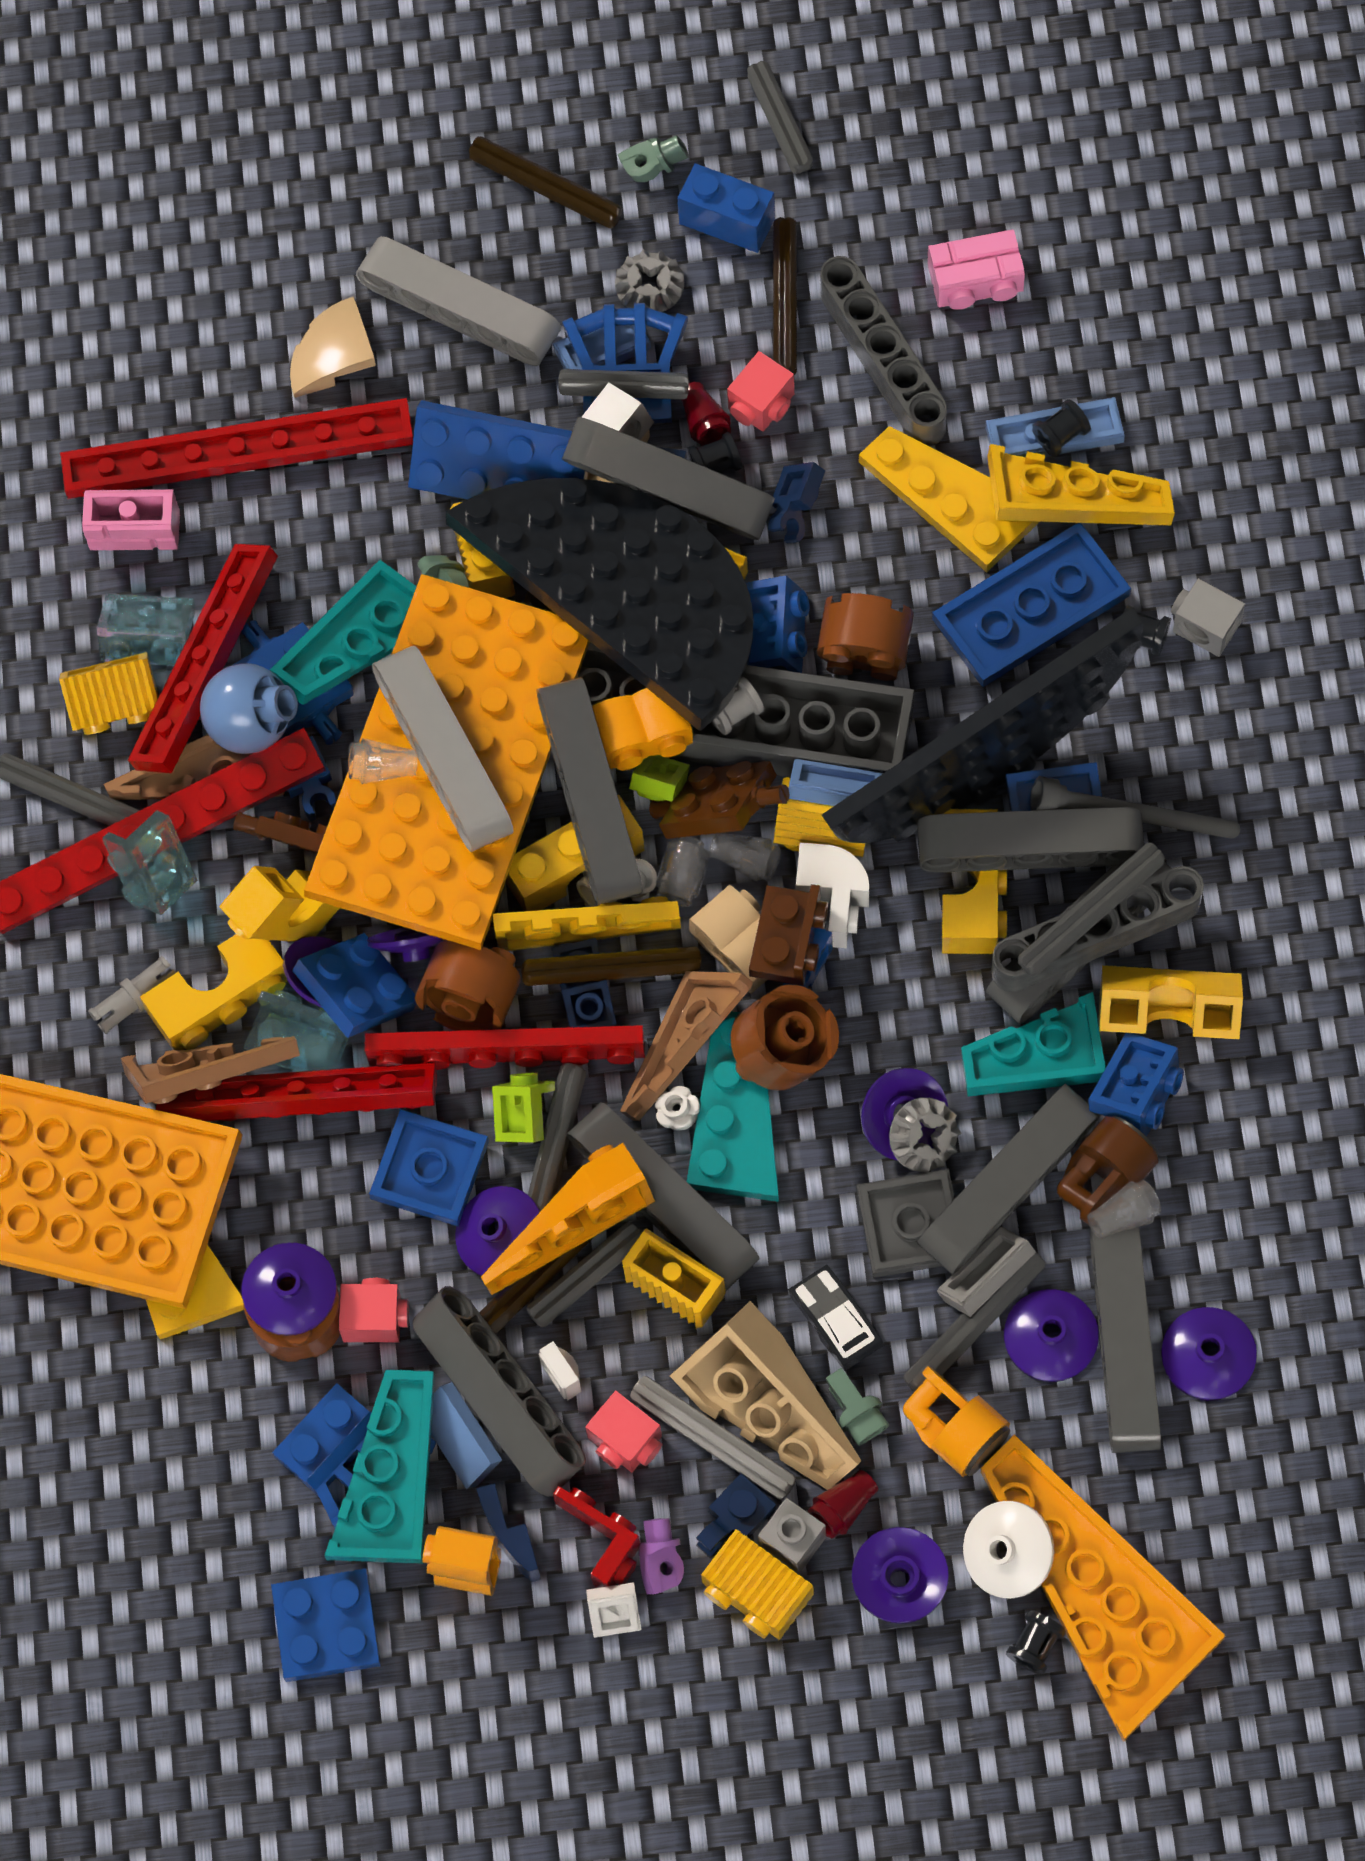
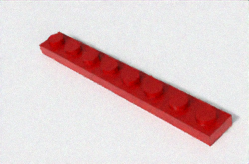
(237, 448)
(190, 810)

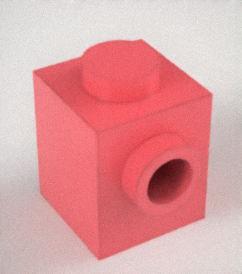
(761, 392)
(372, 1311)
(624, 1434)

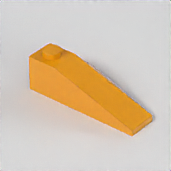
(588, 1204)

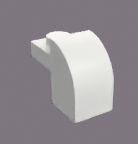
(842, 885)

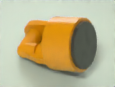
(968, 1437)

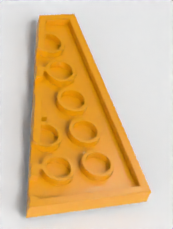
(1116, 1608)

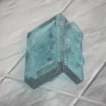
(143, 625)
(151, 864)
(316, 1034)

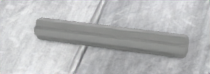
(713, 1437)

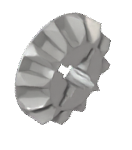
(669, 280)
(906, 1132)

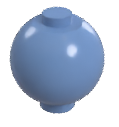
(246, 708)

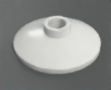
(1028, 1549)

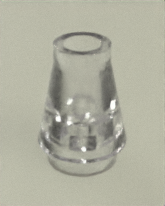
(380, 761)
(747, 854)
(1127, 1209)

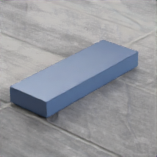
(1017, 435)

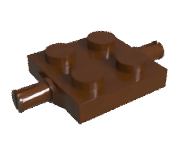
(719, 799)
(283, 829)

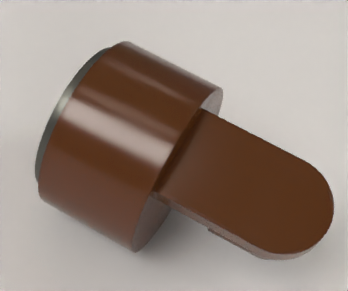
(1116, 1154)

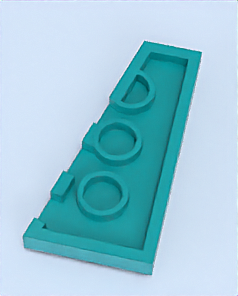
(350, 635)
(733, 1128)
(389, 1484)

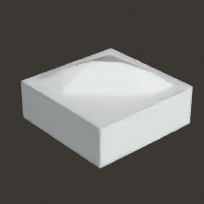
(561, 1370)
(613, 1610)

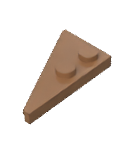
(195, 763)
(692, 1017)
(202, 1067)

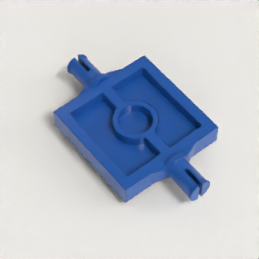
(313, 713)

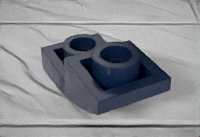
(585, 1002)

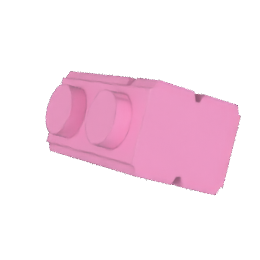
(976, 269)
(131, 519)

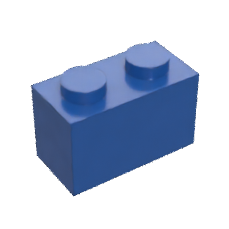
(726, 208)

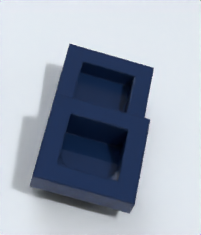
(514, 1540)

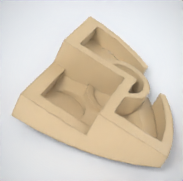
(330, 348)

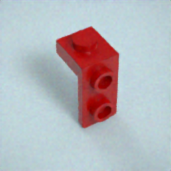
(617, 1561)

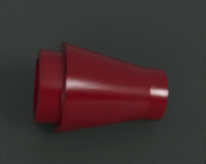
(704, 415)
(843, 1503)

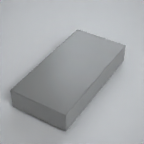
(986, 1271)

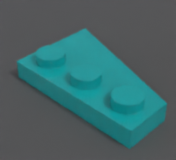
(1038, 1055)

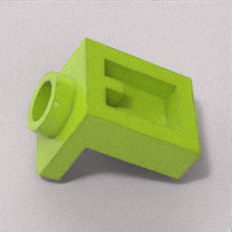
(659, 778)
(519, 1108)

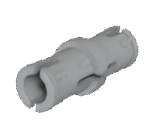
(128, 998)

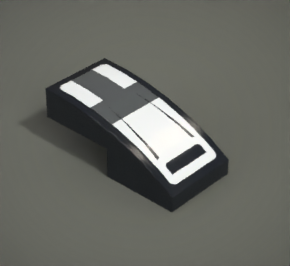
(836, 1317)

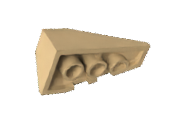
(762, 1388)

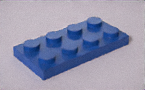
(474, 452)
(1031, 604)

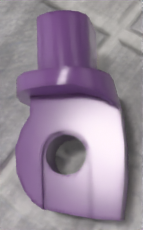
(657, 1549)

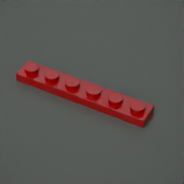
(202, 657)
(520, 1046)
(310, 1093)

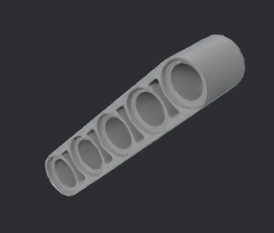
(458, 301)
(442, 748)

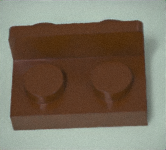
(786, 934)

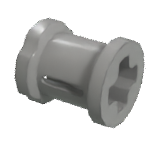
(743, 703)

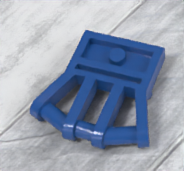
(640, 316)
(326, 1444)

